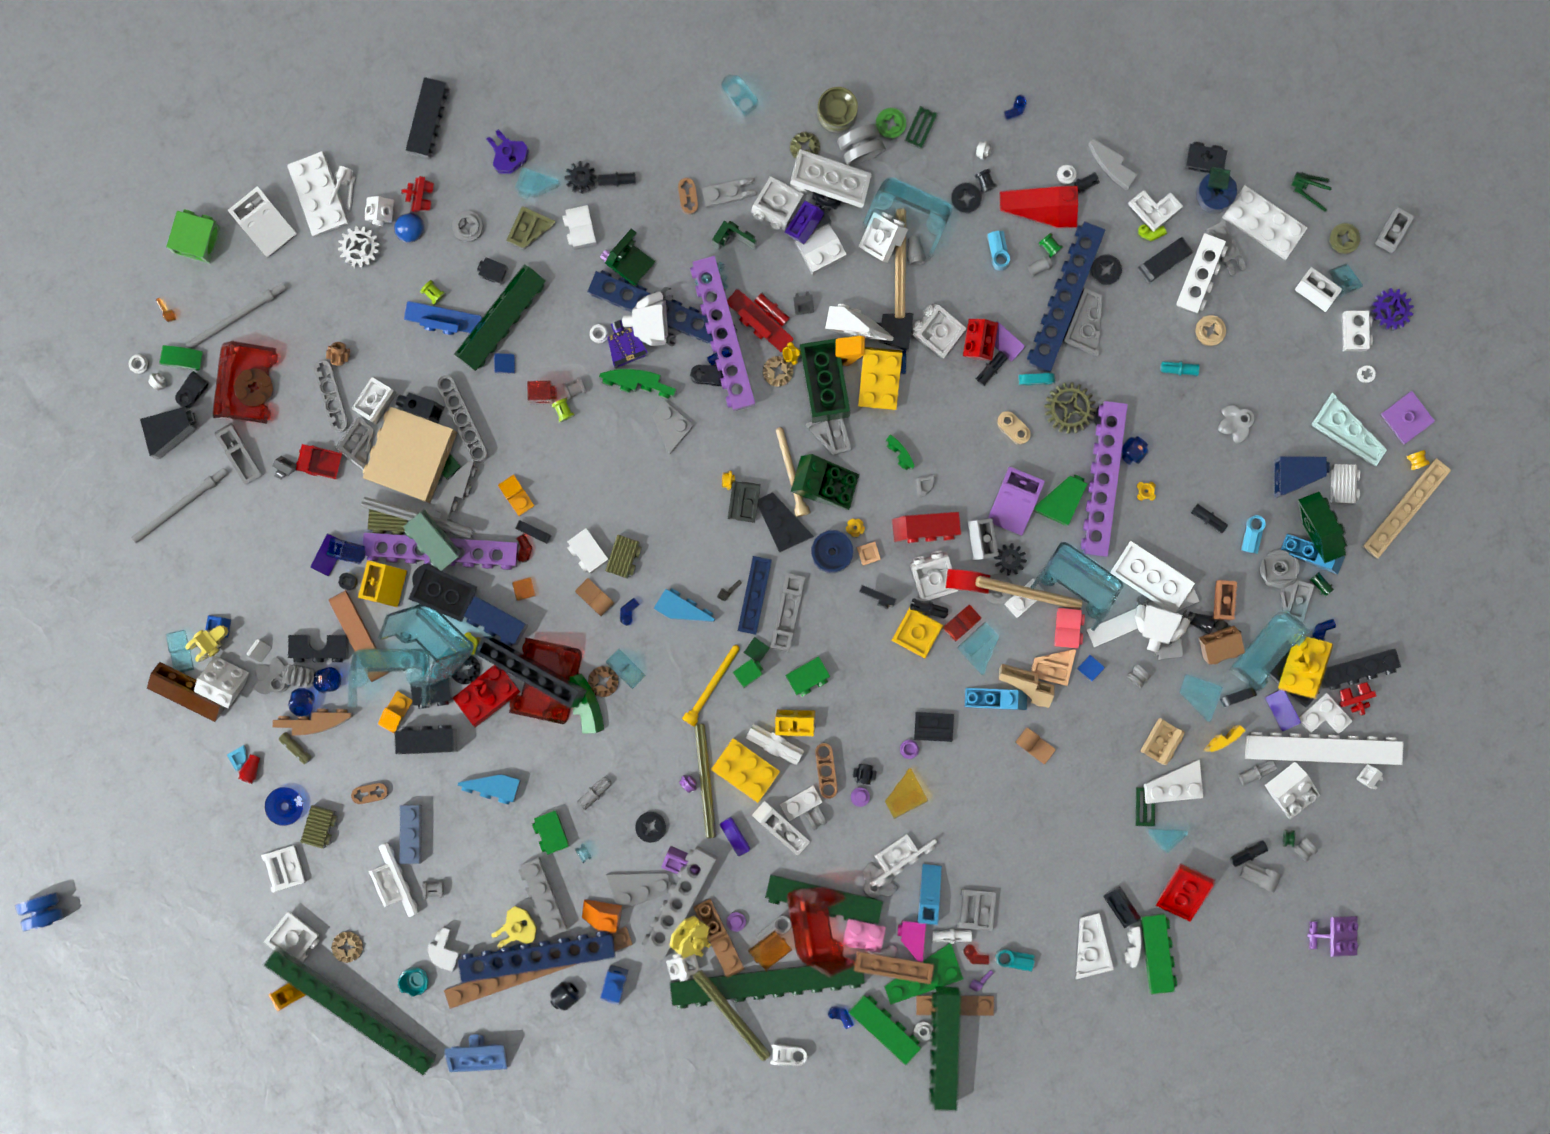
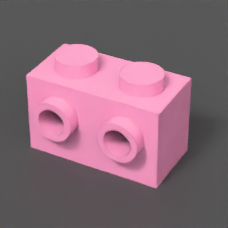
(864, 936)

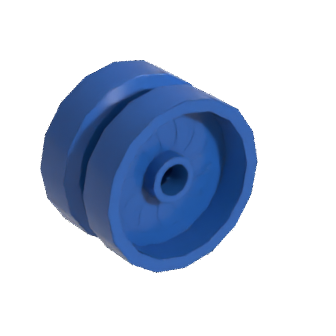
(39, 911)

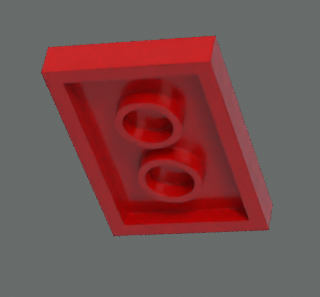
(486, 695)
(1185, 892)

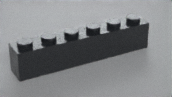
(530, 672)

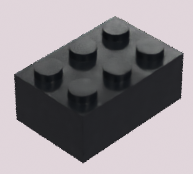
(442, 592)
(425, 740)

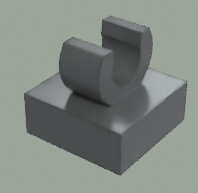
(803, 304)
(284, 467)

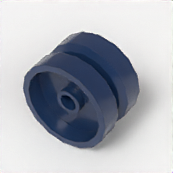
(821, 556)

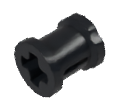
(990, 184)
(354, 582)

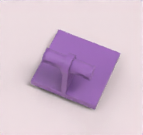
(1342, 936)

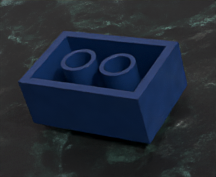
(495, 621)

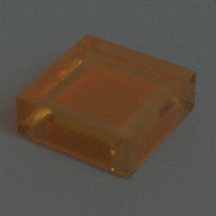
(523, 589)

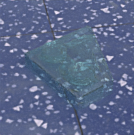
(979, 647)
(1201, 695)

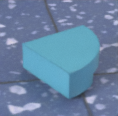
(238, 757)

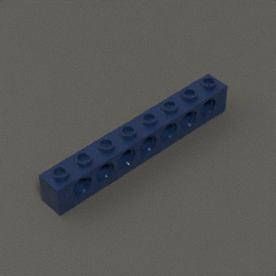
(1085, 232)
(603, 278)
(469, 973)

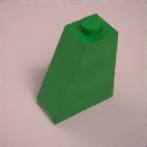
(1062, 501)

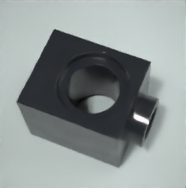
(492, 271)

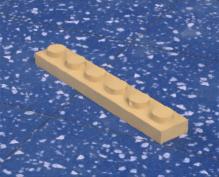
(1406, 508)

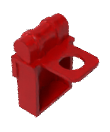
(318, 461)

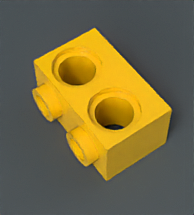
(795, 722)

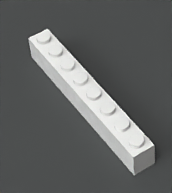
(1324, 750)

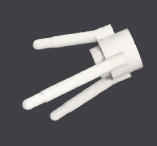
(343, 176)

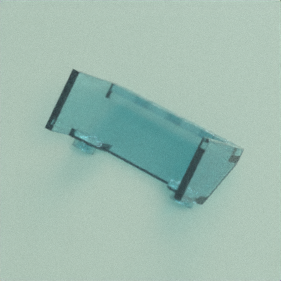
(895, 190)
(1082, 578)
(433, 634)
(1268, 649)
(413, 661)

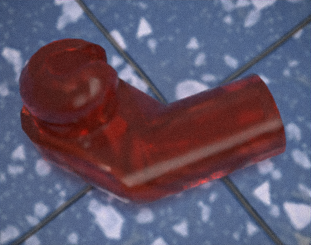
(525, 549)
(973, 956)

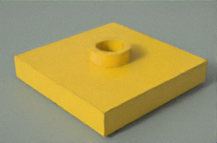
(917, 633)

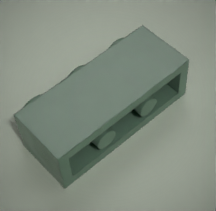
(431, 540)

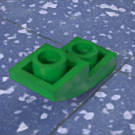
(180, 357)
(904, 458)

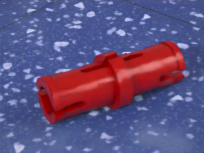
(772, 309)

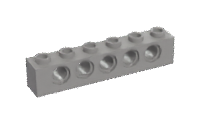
(705, 860)

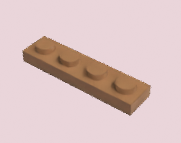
(893, 967)
(970, 1005)

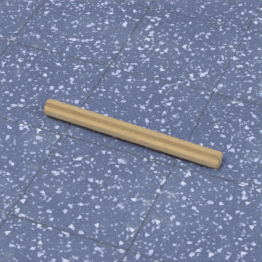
(900, 271)
(1030, 593)

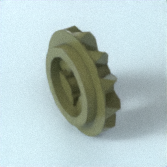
(803, 137)
(1353, 235)

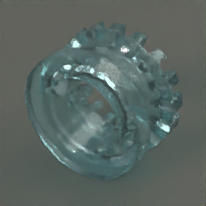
(583, 854)

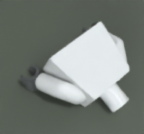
(650, 319)
(1160, 624)

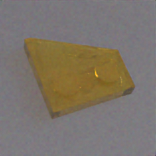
(906, 795)

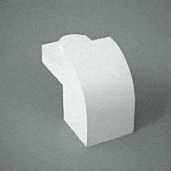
(440, 954)

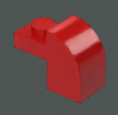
(965, 581)

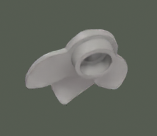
(1234, 425)
(268, 676)
(871, 873)

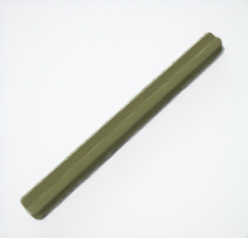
(705, 781)
(731, 1015)

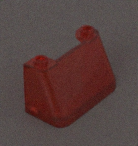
(232, 361)
(559, 659)

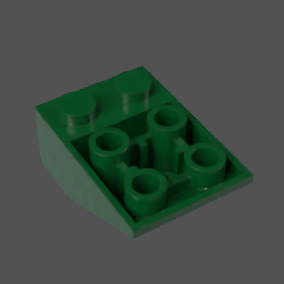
(824, 482)

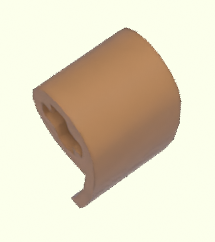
(594, 597)
(1035, 745)

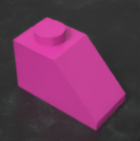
(913, 937)

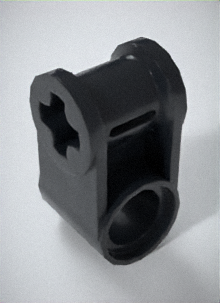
(710, 377)
(192, 389)

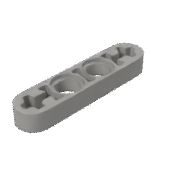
(329, 396)

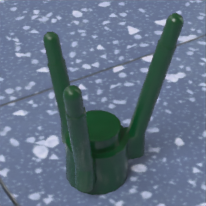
(1302, 180)

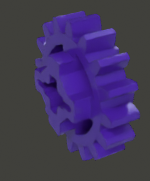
(1400, 311)

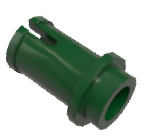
(1324, 587)

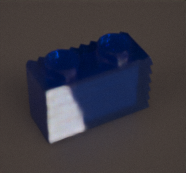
(346, 551)

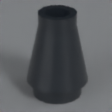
(1202, 622)

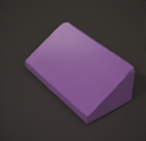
(1007, 343)
(676, 859)

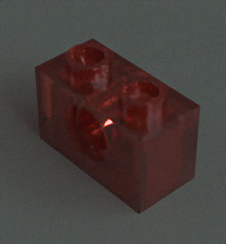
(541, 392)

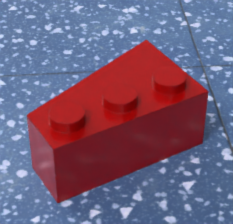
(927, 527)

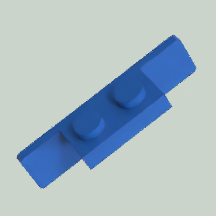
(440, 318)

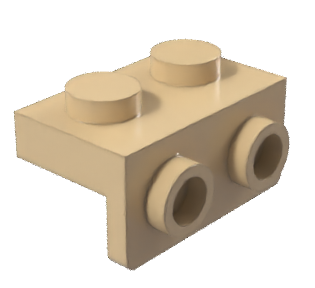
(1162, 742)

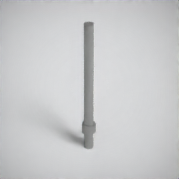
(267, 296)
(208, 483)

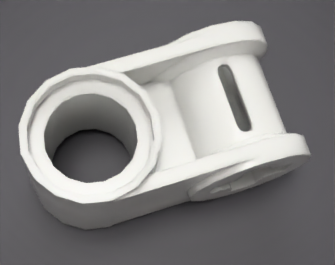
(786, 1054)

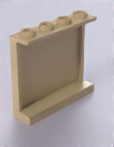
(409, 454)

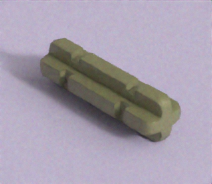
(294, 748)

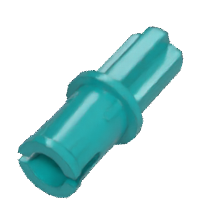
(1179, 368)

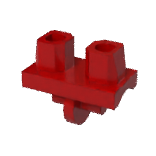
(420, 186)
(1364, 693)

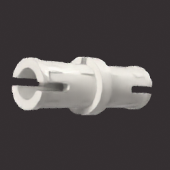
(952, 936)

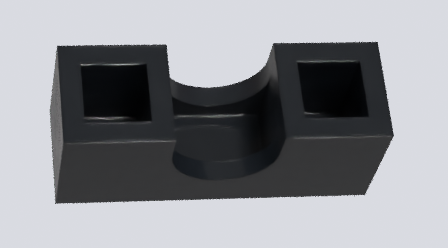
(300, 649)

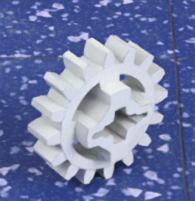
(352, 250)

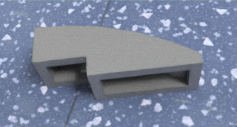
(1111, 164)
(237, 453)

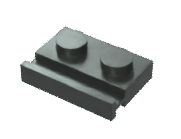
(744, 501)

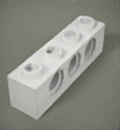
(1207, 244)

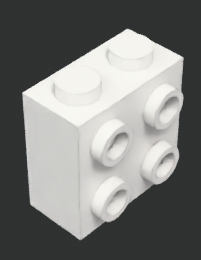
(221, 681)

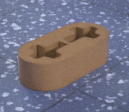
(683, 197)
(371, 798)

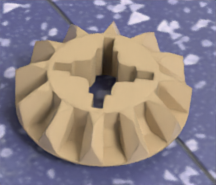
(1219, 328)
(781, 379)
(353, 953)

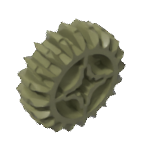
(1078, 411)

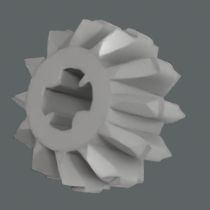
(298, 676)

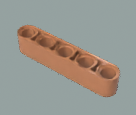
(353, 626)

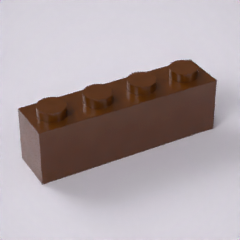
(180, 689)

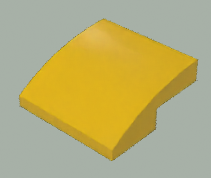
(1220, 742)

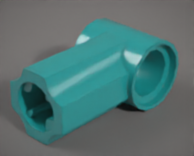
(1016, 960)

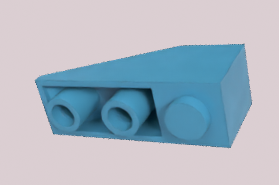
(1306, 552)
(676, 608)
(995, 699)
(499, 786)
(929, 894)

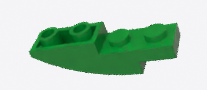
(630, 379)

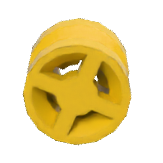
(1418, 460)

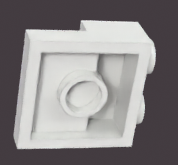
(776, 203)
(883, 235)
(937, 330)
(931, 575)
(293, 937)

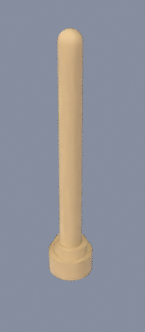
(801, 507)

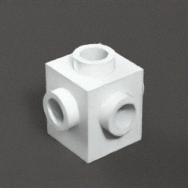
(379, 210)
(682, 967)

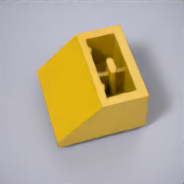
(382, 583)

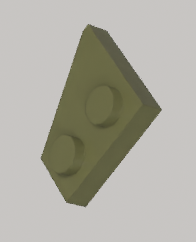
(528, 227)

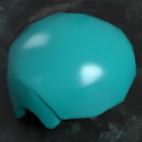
(413, 981)

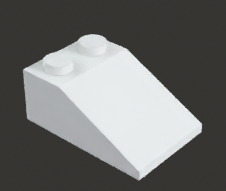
(853, 323)

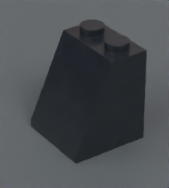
(167, 430)

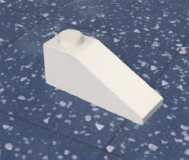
(780, 828)

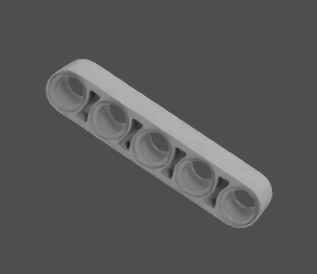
(458, 410)

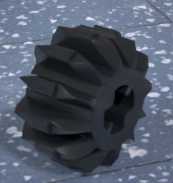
(588, 177)
(1014, 564)

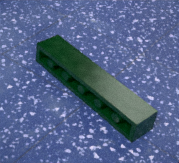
(500, 317)
(851, 908)

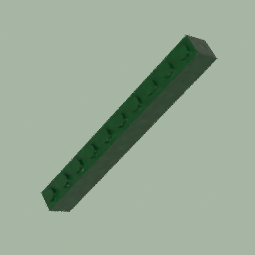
(763, 983)
(350, 1010)

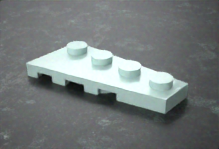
(1340, 425)

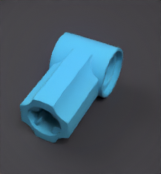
(998, 249)
(1253, 537)

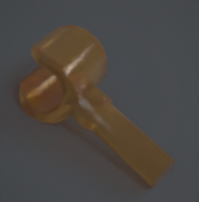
(167, 315)

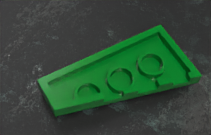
(944, 973)

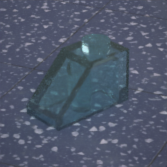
(534, 184)

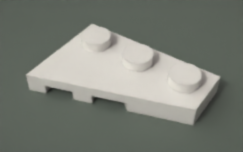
(1177, 785)
(1093, 951)

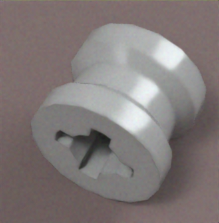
(1138, 676)
(815, 818)
(1305, 849)

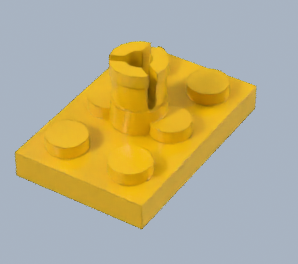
(1306, 667)

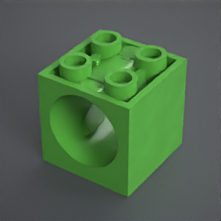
(193, 236)

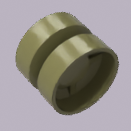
(837, 109)

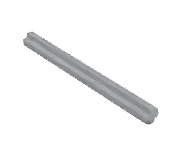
(409, 514)

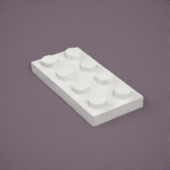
(830, 178)
(314, 188)
(1264, 222)
(1152, 577)

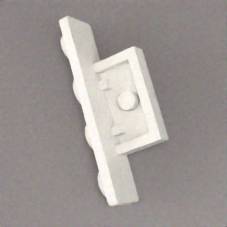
(897, 855)
(391, 883)

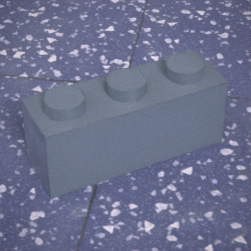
(410, 834)

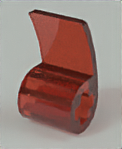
(962, 623)

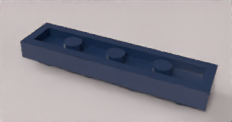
(754, 595)

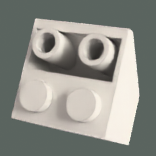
(1292, 790)

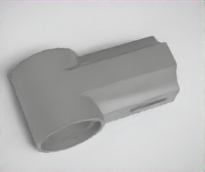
(1263, 877)
(774, 926)

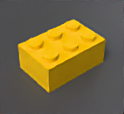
(880, 378)
(745, 770)

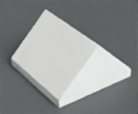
(374, 400)

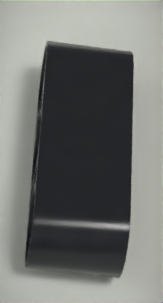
(1165, 260)

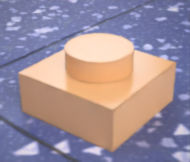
(868, 553)

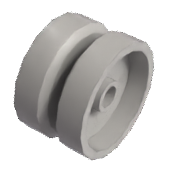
(861, 144)

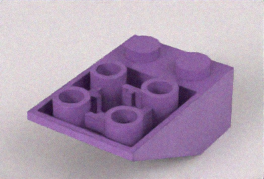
(1015, 500)

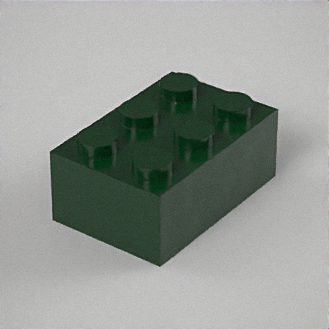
(1322, 526)

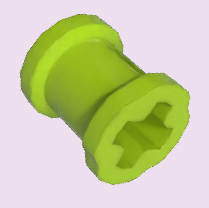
(432, 292)
(563, 410)

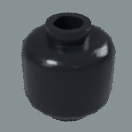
(564, 996)

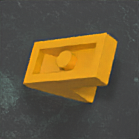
(850, 349)
(516, 495)
(395, 712)
(285, 996)

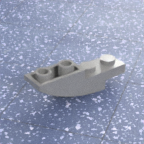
(456, 488)

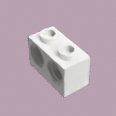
(1351, 330)

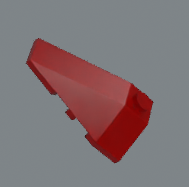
(1044, 205)

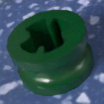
(1288, 838)

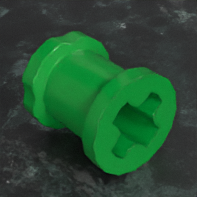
(1050, 245)

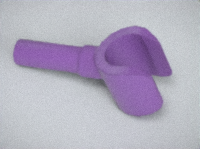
(976, 985)

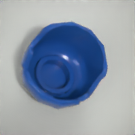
(409, 227)

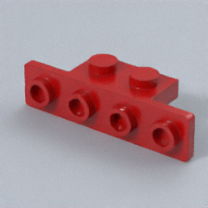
(764, 325)

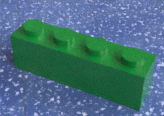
(1157, 953)
(884, 1029)

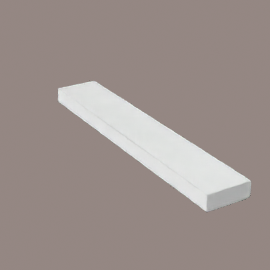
(1126, 623)

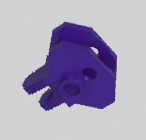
(507, 152)

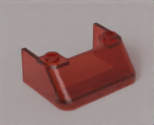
(813, 930)

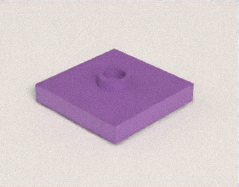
(1407, 417)

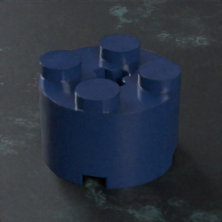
(1213, 203)

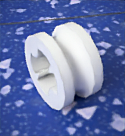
(1369, 379)

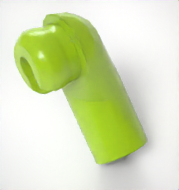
(1146, 233)

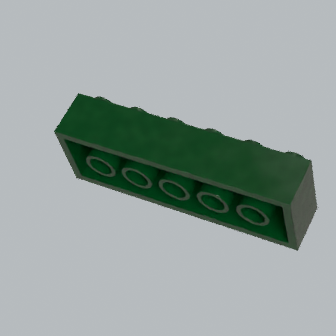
(946, 1048)

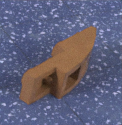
(319, 722)
(719, 938)

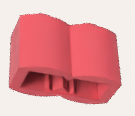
(1068, 628)

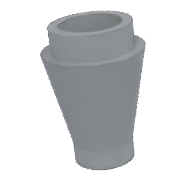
(915, 252)

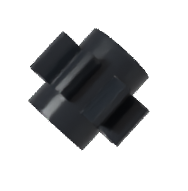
(864, 774)

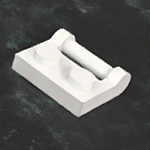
(289, 866)

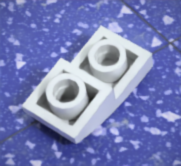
(1133, 952)

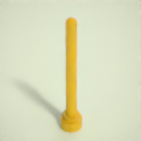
(692, 716)

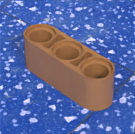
(831, 779)

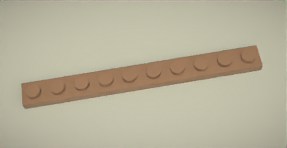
(478, 989)

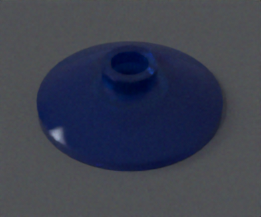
(274, 809)

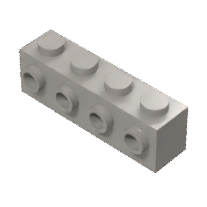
(543, 896)

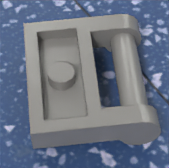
(983, 910)

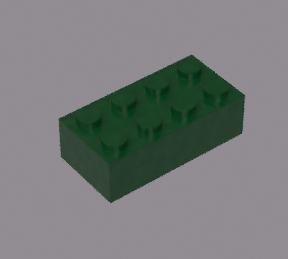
(824, 381)

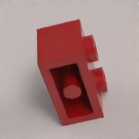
(980, 339)

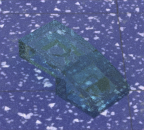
(180, 655)

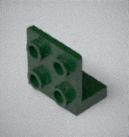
(730, 228)
(629, 260)

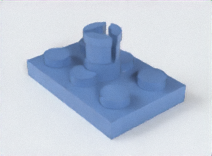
(476, 1056)

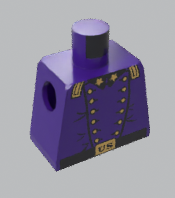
(624, 345)

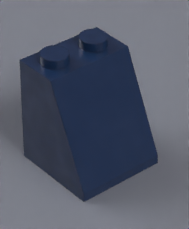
(1297, 472)

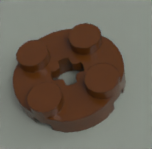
(244, 393)

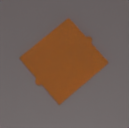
(770, 950)

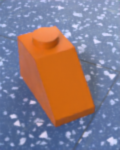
(602, 915)

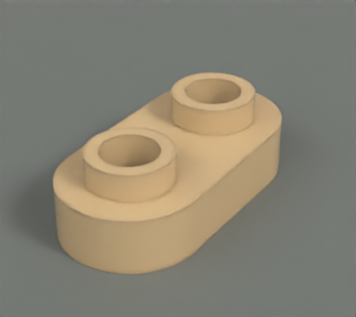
(1012, 429)

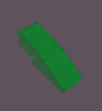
(589, 708)

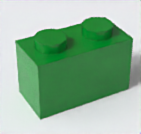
(748, 672)
(807, 676)
(551, 832)

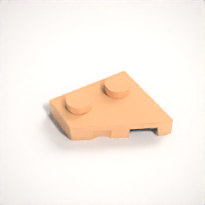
(1054, 667)

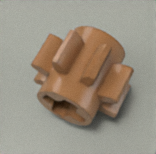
(338, 353)

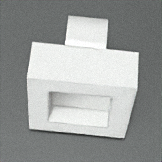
(1370, 776)

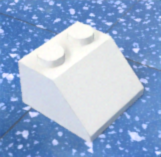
(821, 250)

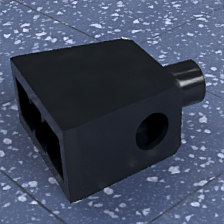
(899, 328)
(421, 407)

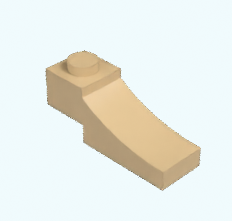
(1039, 692)

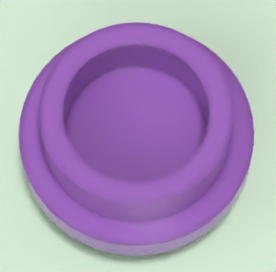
(909, 749)
(688, 783)
(860, 797)
(736, 921)

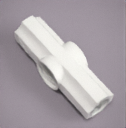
(775, 744)

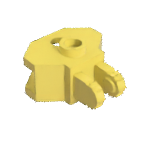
(208, 642)
(515, 928)
(690, 937)

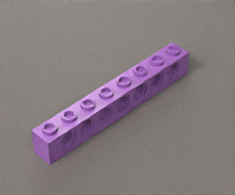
(709, 267)
(1119, 412)
(509, 549)

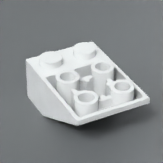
(262, 222)

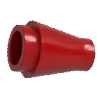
(249, 770)

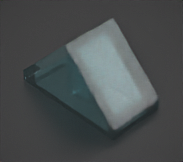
(1345, 279)
(625, 668)
(1166, 838)

